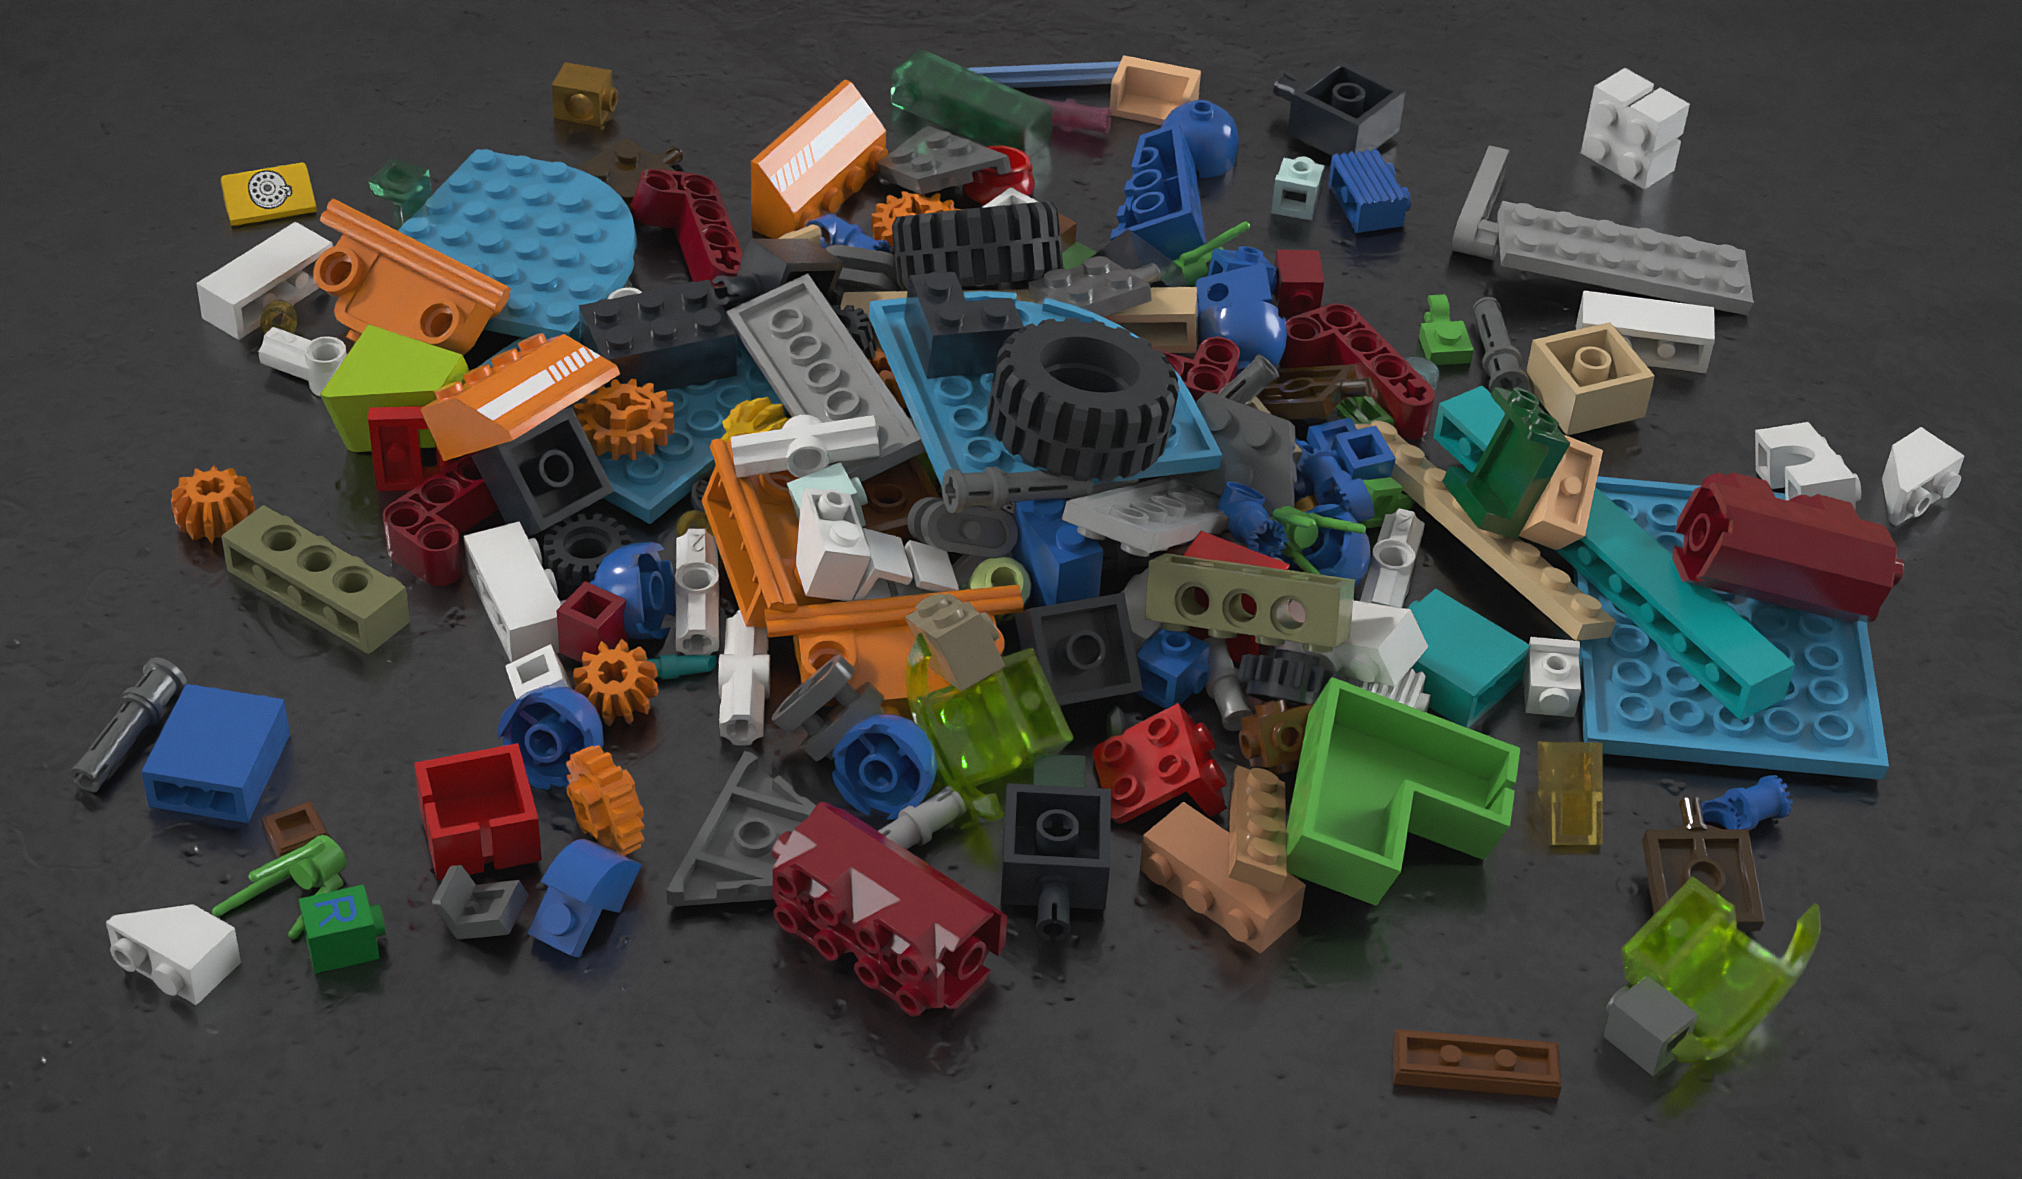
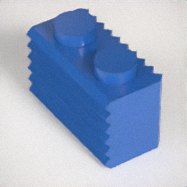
(1368, 191)

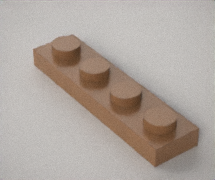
(1257, 829)

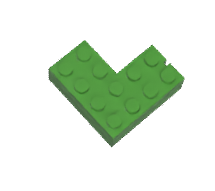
(1386, 771)

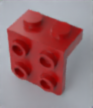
(1159, 763)

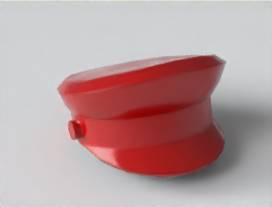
(990, 184)

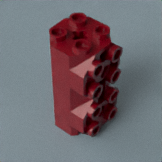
(1786, 552)
(903, 919)

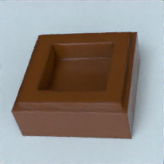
(293, 828)

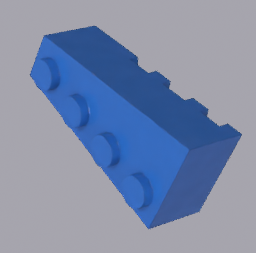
(1163, 194)

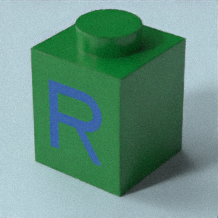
(341, 928)

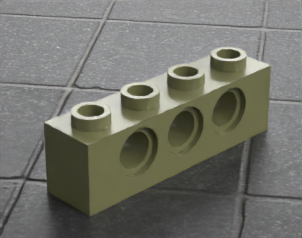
(316, 579)
(1323, 597)

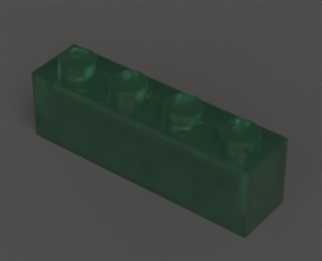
(970, 103)

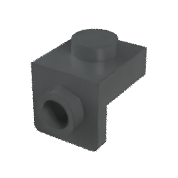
(478, 909)

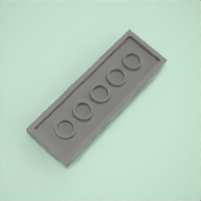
(1624, 257)
(822, 369)
(1147, 515)

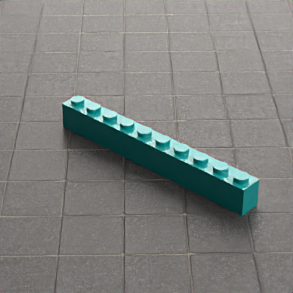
(1644, 582)

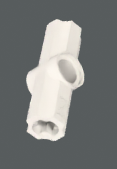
(303, 358)
(805, 446)
(1393, 559)
(697, 593)
(743, 681)

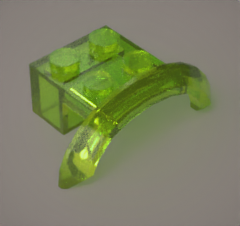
(987, 726)
(1715, 967)

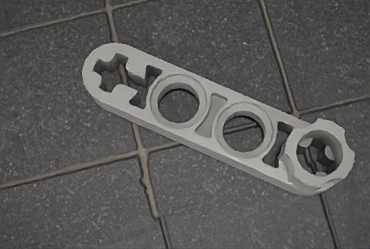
(1473, 232)

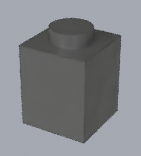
(1648, 1023)

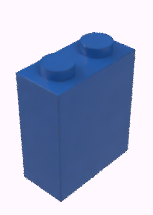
(1056, 556)
(216, 753)

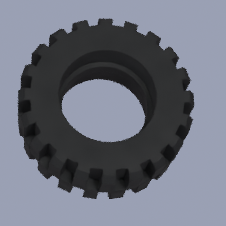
(979, 243)
(1082, 399)

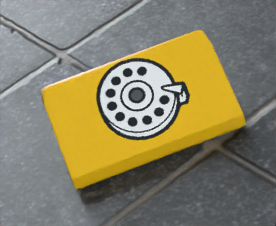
(268, 194)

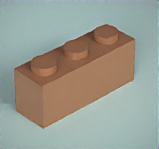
(1192, 861)

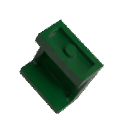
(1512, 468)

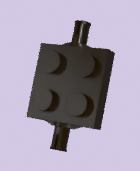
(624, 163)
(1312, 391)
(1711, 855)

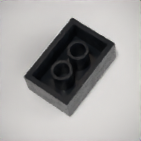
(662, 336)

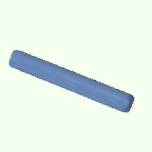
(1051, 74)

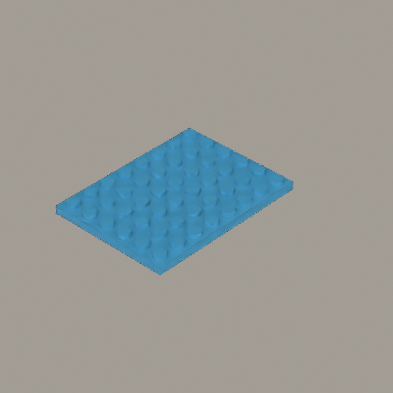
(1653, 708)

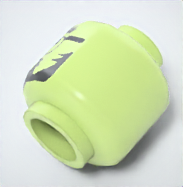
(1002, 572)

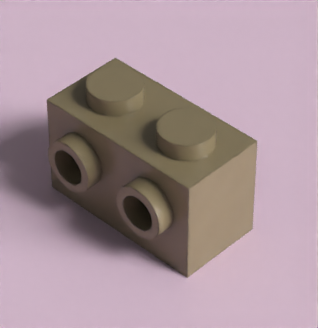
(957, 638)

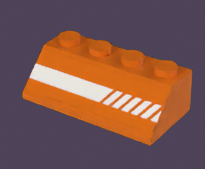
(816, 163)
(514, 393)

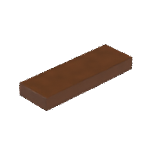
(1477, 1063)

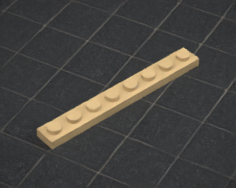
(1511, 558)

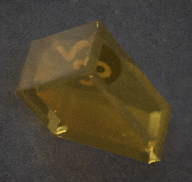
(1571, 791)

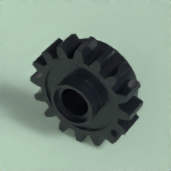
(1287, 677)

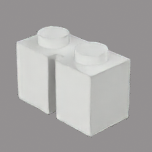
(908, 569)

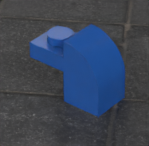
(1361, 451)
(580, 885)

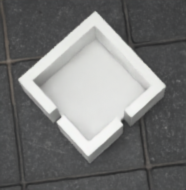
(1635, 139)

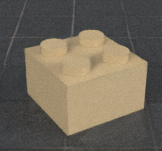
(1589, 378)

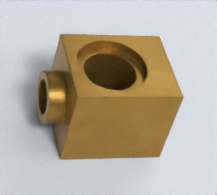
(583, 94)

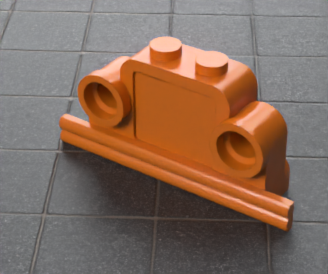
(403, 284)
(756, 537)
(876, 637)

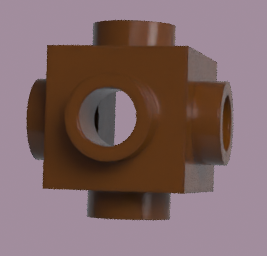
(1274, 735)

